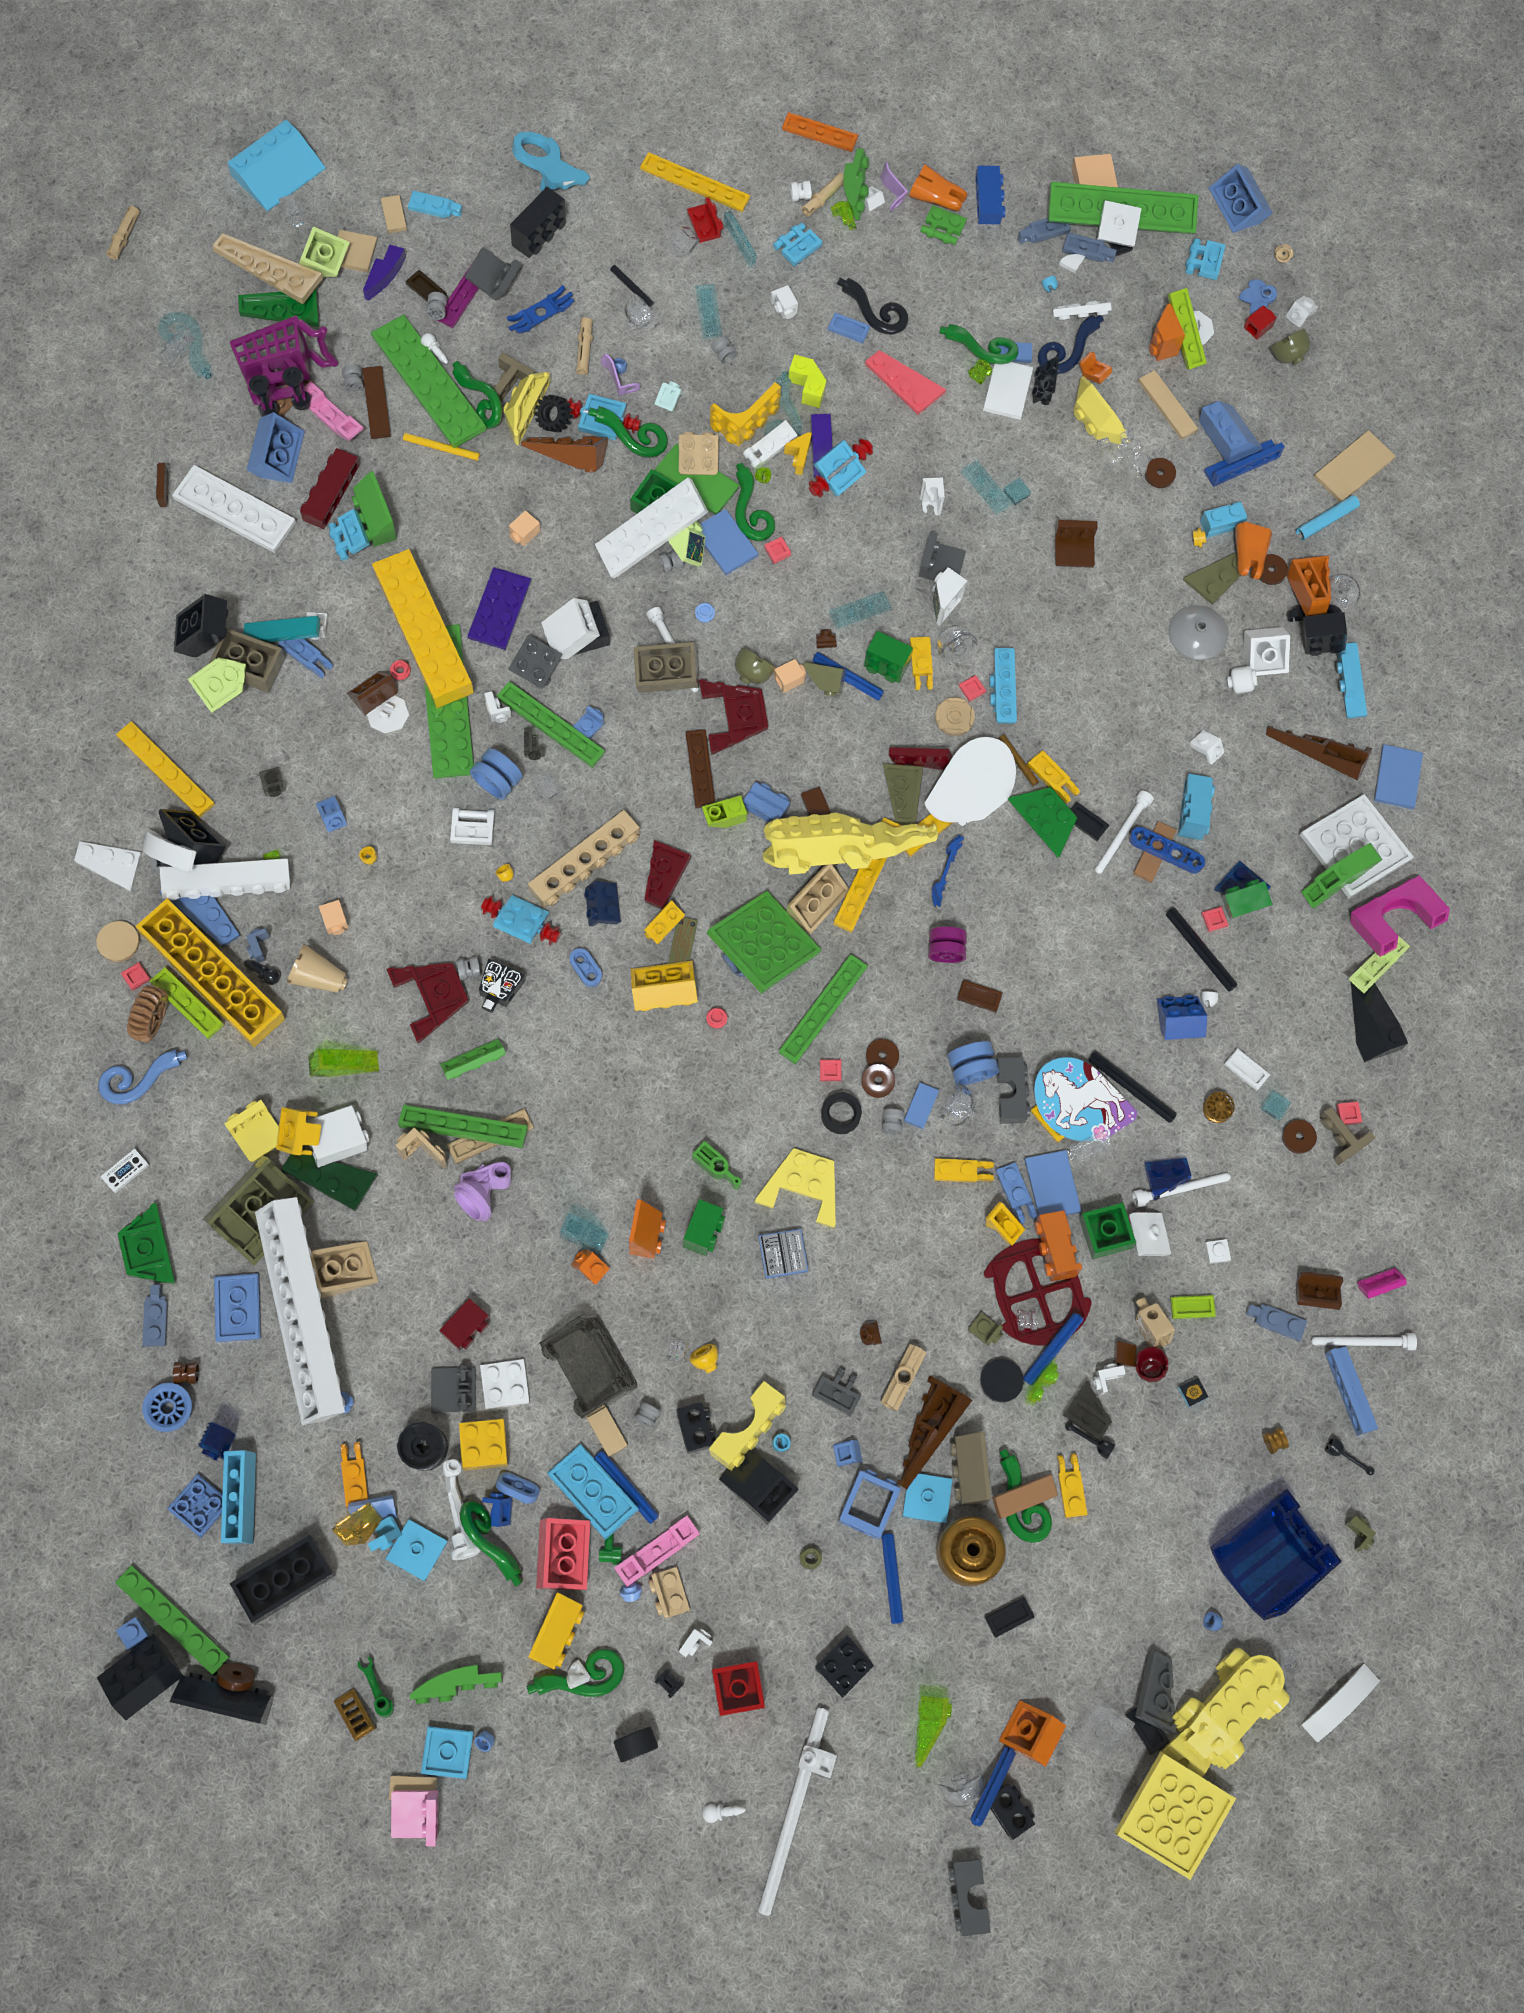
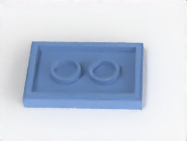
(727, 543)
(1398, 776)
(1052, 1183)
(237, 1307)

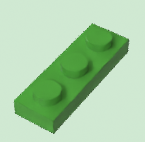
(473, 1059)

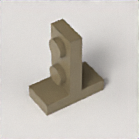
(512, 372)
(1343, 1136)

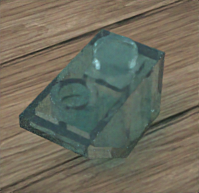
(583, 1233)

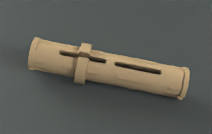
(818, 199)
(119, 239)
(585, 338)

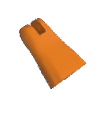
(937, 190)
(1252, 548)

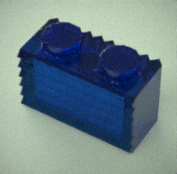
(216, 1441)

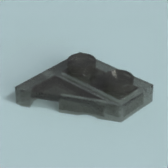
(1088, 1413)

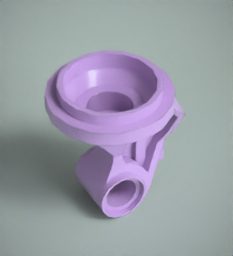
(474, 1189)

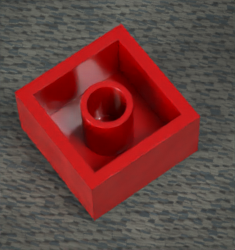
(738, 1688)

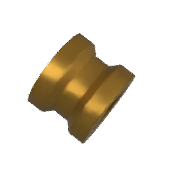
(1276, 1440)

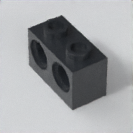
(690, 1428)
(1005, 1814)

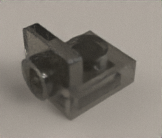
(531, 749)
(272, 782)

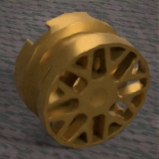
(1218, 1107)

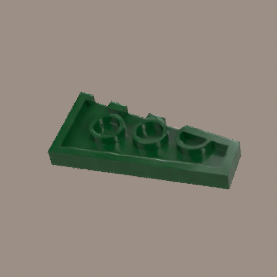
(336, 1180)

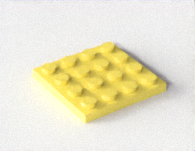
(1175, 1815)

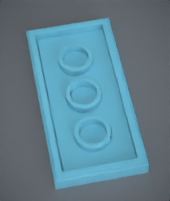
(593, 1491)

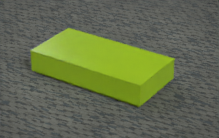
(1192, 1307)

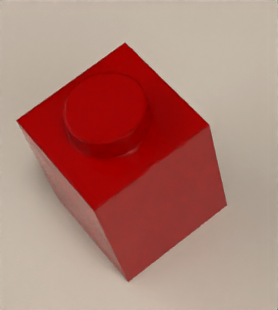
(1260, 322)

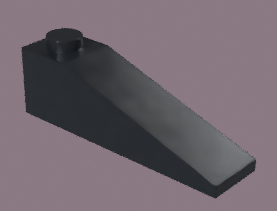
(1375, 1024)

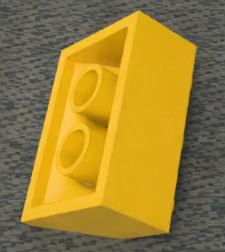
(663, 986)
(556, 1632)

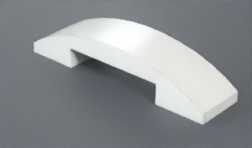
(168, 852)
(1341, 1703)

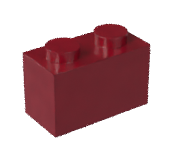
(465, 1325)

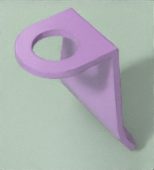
(893, 185)
(608, 363)

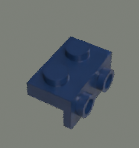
(602, 903)

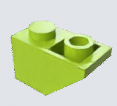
(725, 813)

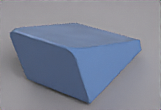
(847, 1453)

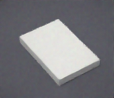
(1008, 389)

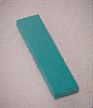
(283, 629)

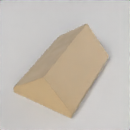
(817, 898)

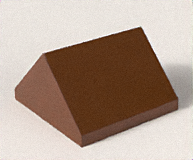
(373, 692)

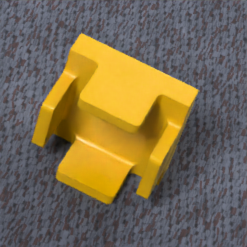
(295, 1132)

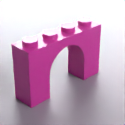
(1412, 895)

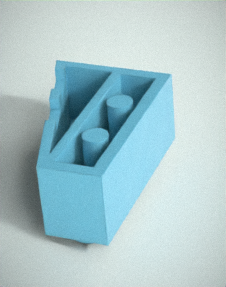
(1196, 807)

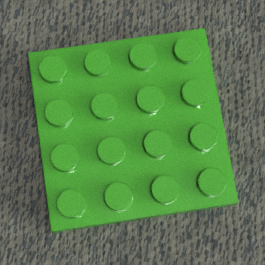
(764, 942)

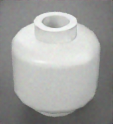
(1242, 679)

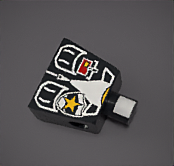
(499, 985)

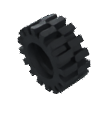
(562, 413)

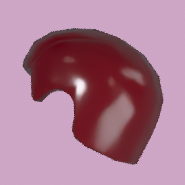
(1155, 1357)

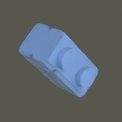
(766, 803)

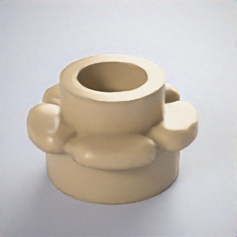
(1284, 248)

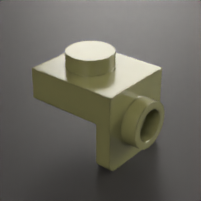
(1360, 1527)

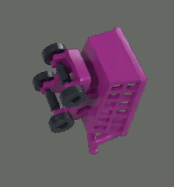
(294, 364)

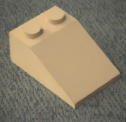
(343, 1268)

